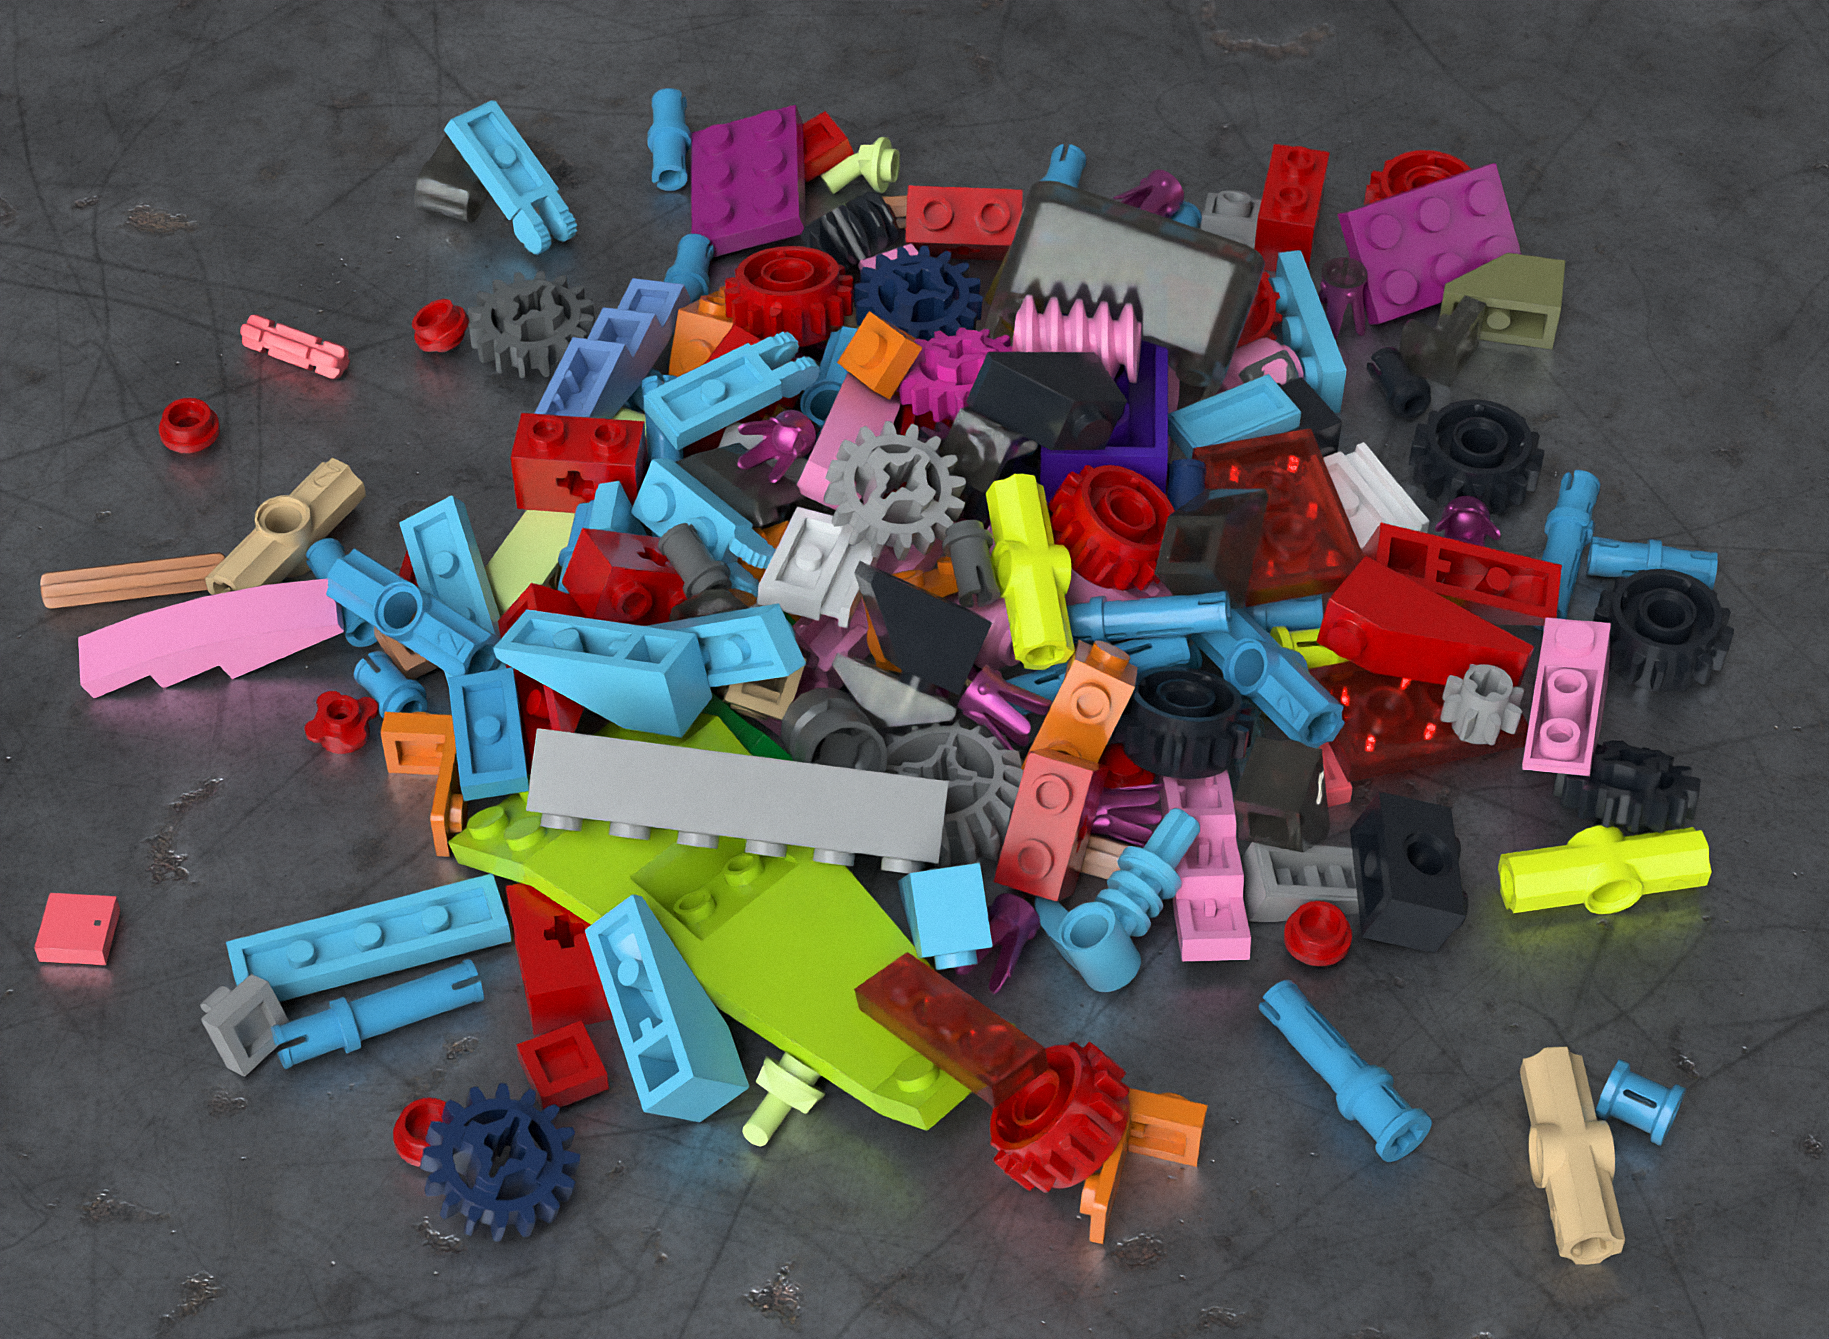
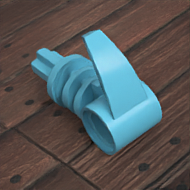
(1098, 933)

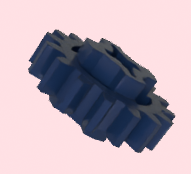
(919, 293)
(475, 1138)

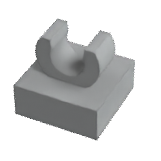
(242, 1022)

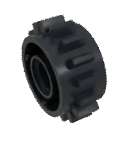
(1478, 453)
(1664, 630)
(1184, 723)

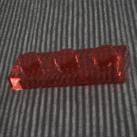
(952, 1029)

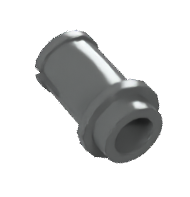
(968, 548)
(693, 560)

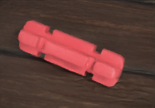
(295, 346)

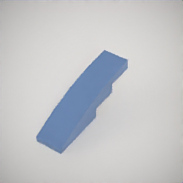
(619, 352)

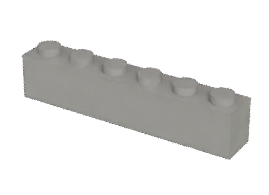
(737, 797)

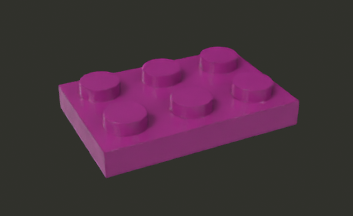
(749, 180)
(1427, 239)

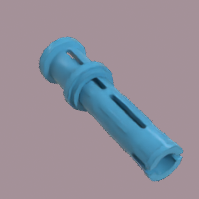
(1361, 1089)

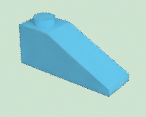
(619, 670)
(947, 914)
(663, 1016)

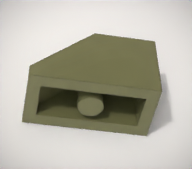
(1519, 296)

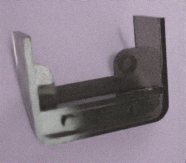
(1182, 280)

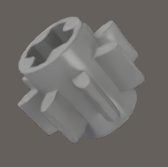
(1482, 704)

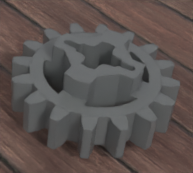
(529, 322)

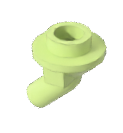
(875, 162)
(789, 1086)

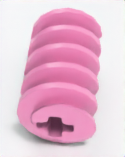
(1111, 340)

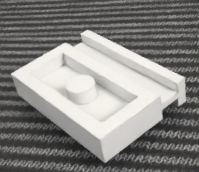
(1371, 494)
(815, 569)

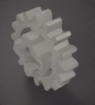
(878, 468)

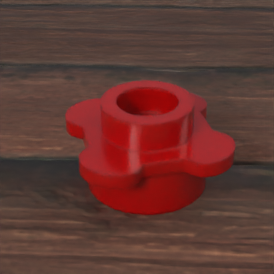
(341, 722)

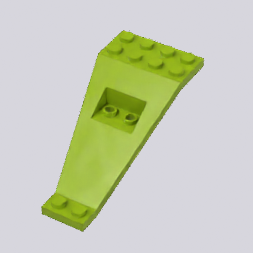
(761, 933)

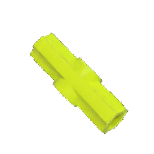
(1030, 572)
(1604, 869)

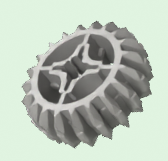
(980, 785)

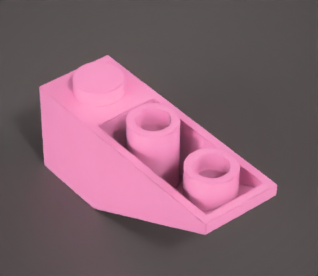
(1568, 697)

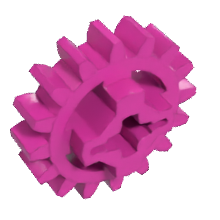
(947, 370)

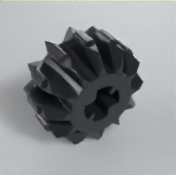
(854, 230)

